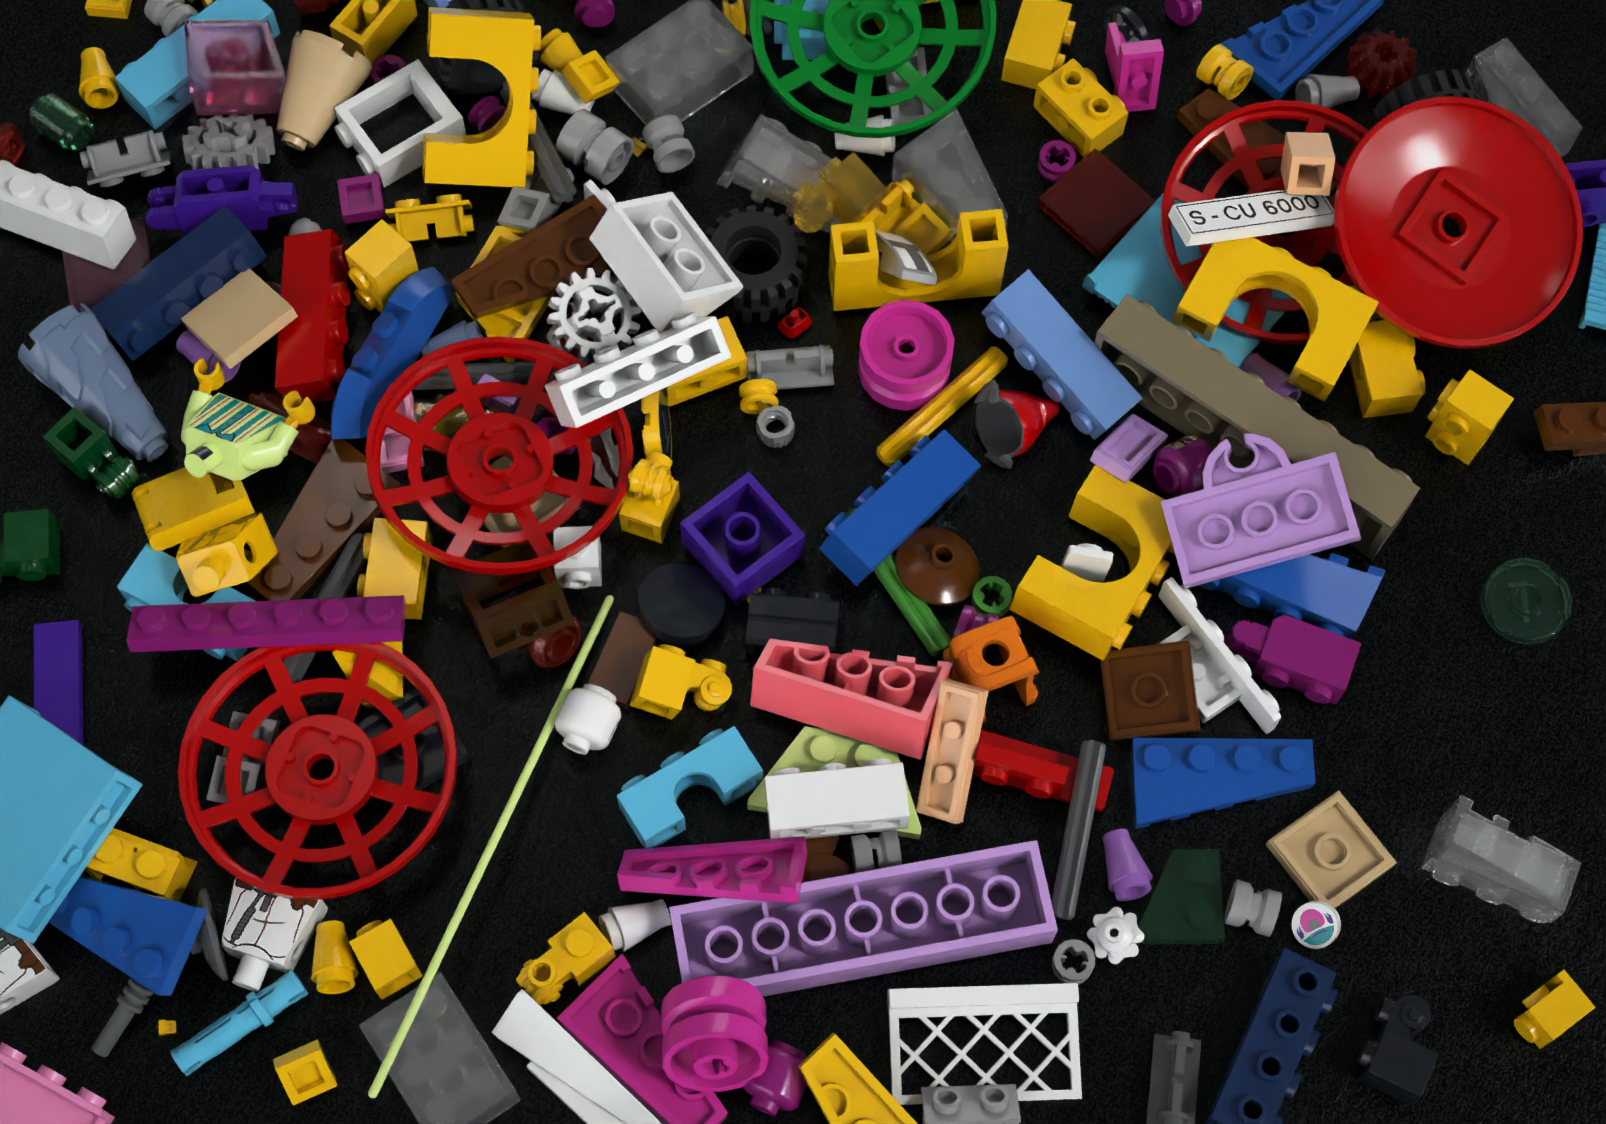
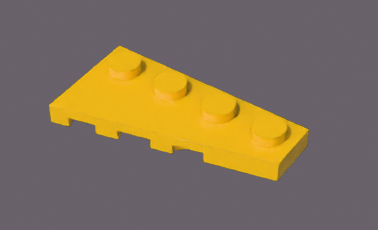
(848, 1089)

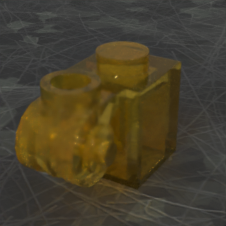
(844, 191)

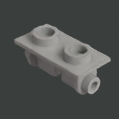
(111, 166)
(793, 366)
(971, 1104)

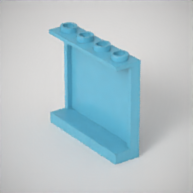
(53, 815)

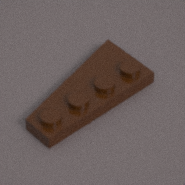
(1211, 106)
(535, 263)
(320, 523)

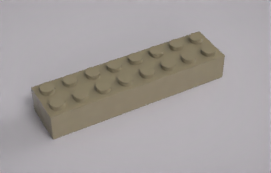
(1217, 401)

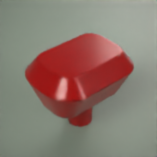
(794, 323)

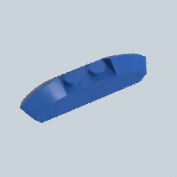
(388, 350)

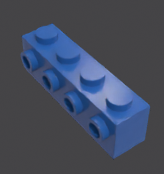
(899, 506)

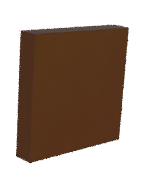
(1150, 691)

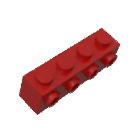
(318, 291)

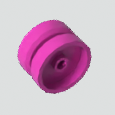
(905, 354)
(714, 1033)

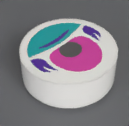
(1316, 924)

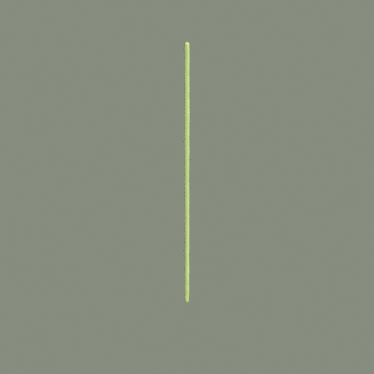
(488, 852)

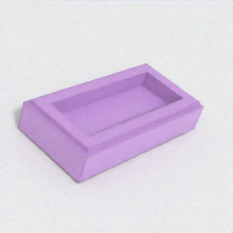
(1129, 448)

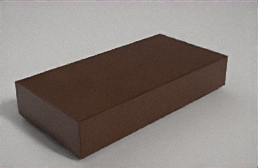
(623, 657)

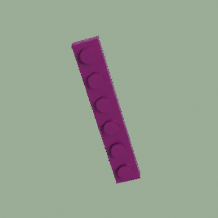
(267, 623)

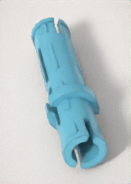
(232, 1027)

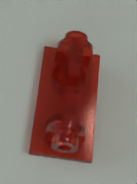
(310, 436)

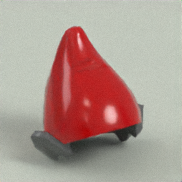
(1010, 421)

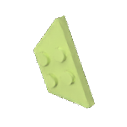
(820, 747)

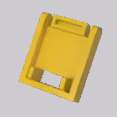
(188, 506)

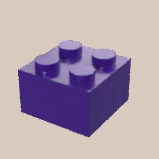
(742, 538)

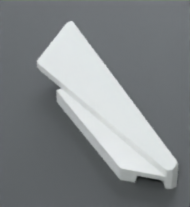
(567, 1066)

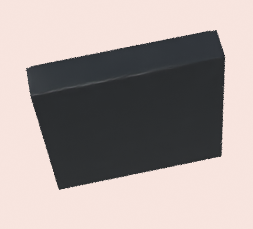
(428, 744)

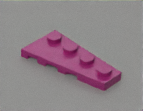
(730, 870)
(624, 1033)

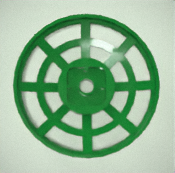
(872, 57)

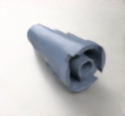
(89, 373)

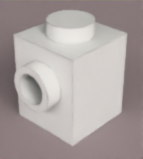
(582, 569)

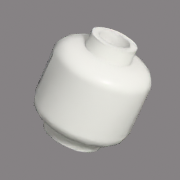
(588, 719)

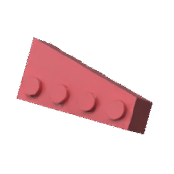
(851, 693)

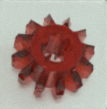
(1381, 61)

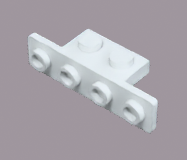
(1217, 672)

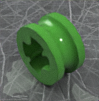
(987, 584)

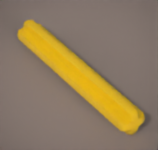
(942, 406)

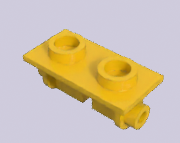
(891, 207)
(445, 214)

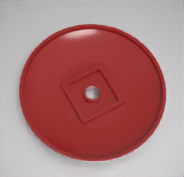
(1501, 188)

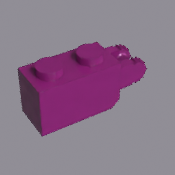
(1297, 656)

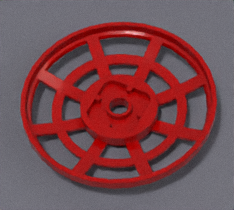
(1305, 245)
(488, 437)
(296, 751)

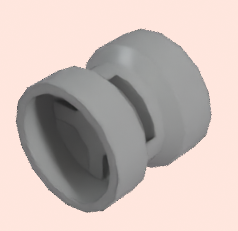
(168, 14)
(666, 139)
(885, 847)
(1256, 908)

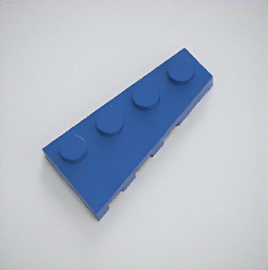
(1298, 40)
(1205, 774)
(131, 930)

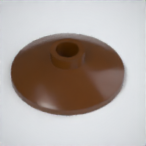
(929, 577)

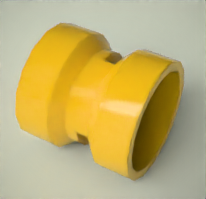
(1224, 71)

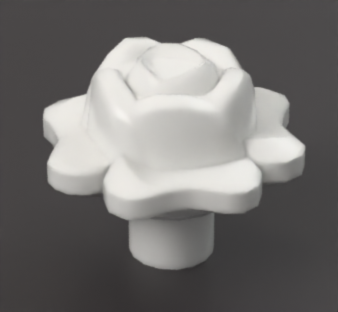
(1115, 935)

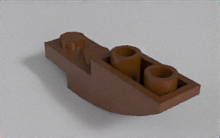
(1573, 427)

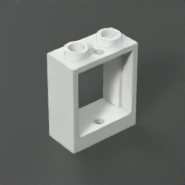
(382, 95)

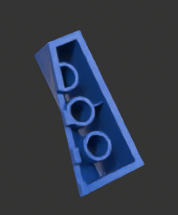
(1308, 590)

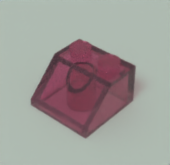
(233, 67)

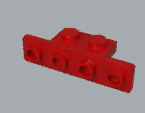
(1032, 769)

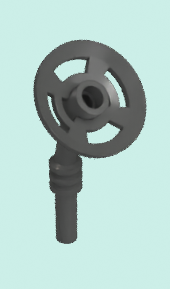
(137, 995)

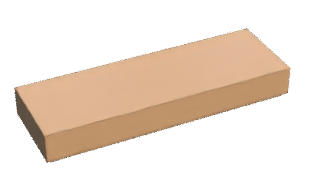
(952, 751)

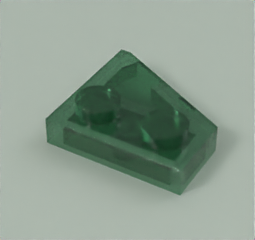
(1186, 901)

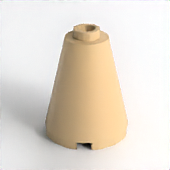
(315, 83)

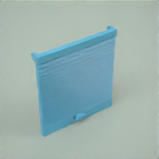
(1142, 271)

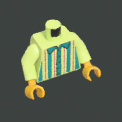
(233, 435)

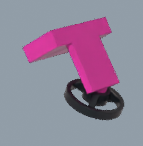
(1132, 62)

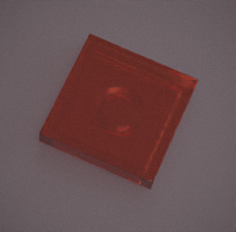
(1095, 202)

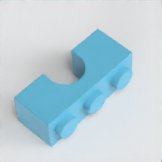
(159, 581)
(719, 763)

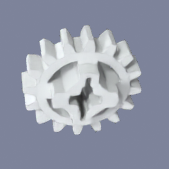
(584, 299)

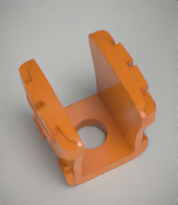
(973, 670)

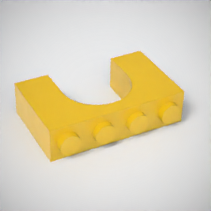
(500, 153)
(964, 269)
(1334, 310)
(1096, 612)

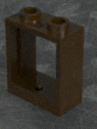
(501, 624)

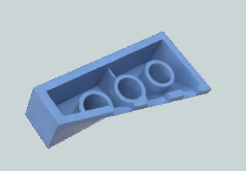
(1060, 355)

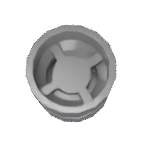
(591, 144)

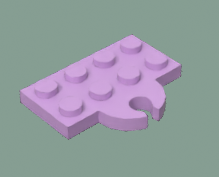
(1258, 512)

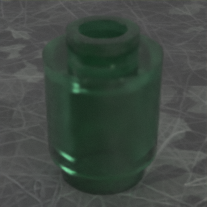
(61, 122)

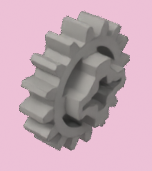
(228, 142)

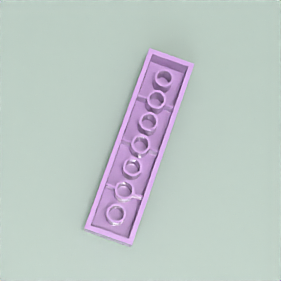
(872, 922)

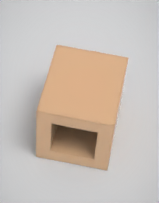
(1307, 163)

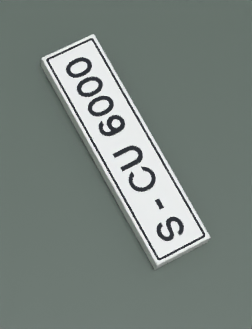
(1249, 216)

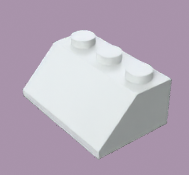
(664, 259)

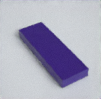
(59, 675)

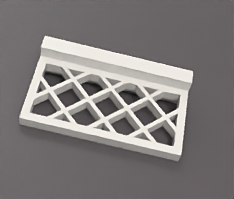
(984, 1001)

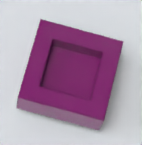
(361, 198)

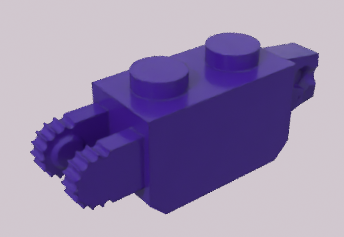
(205, 191)

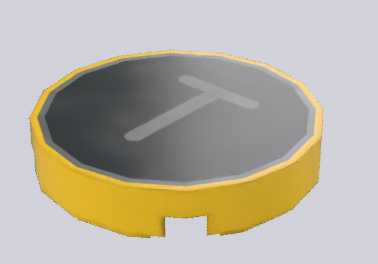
(657, 424)

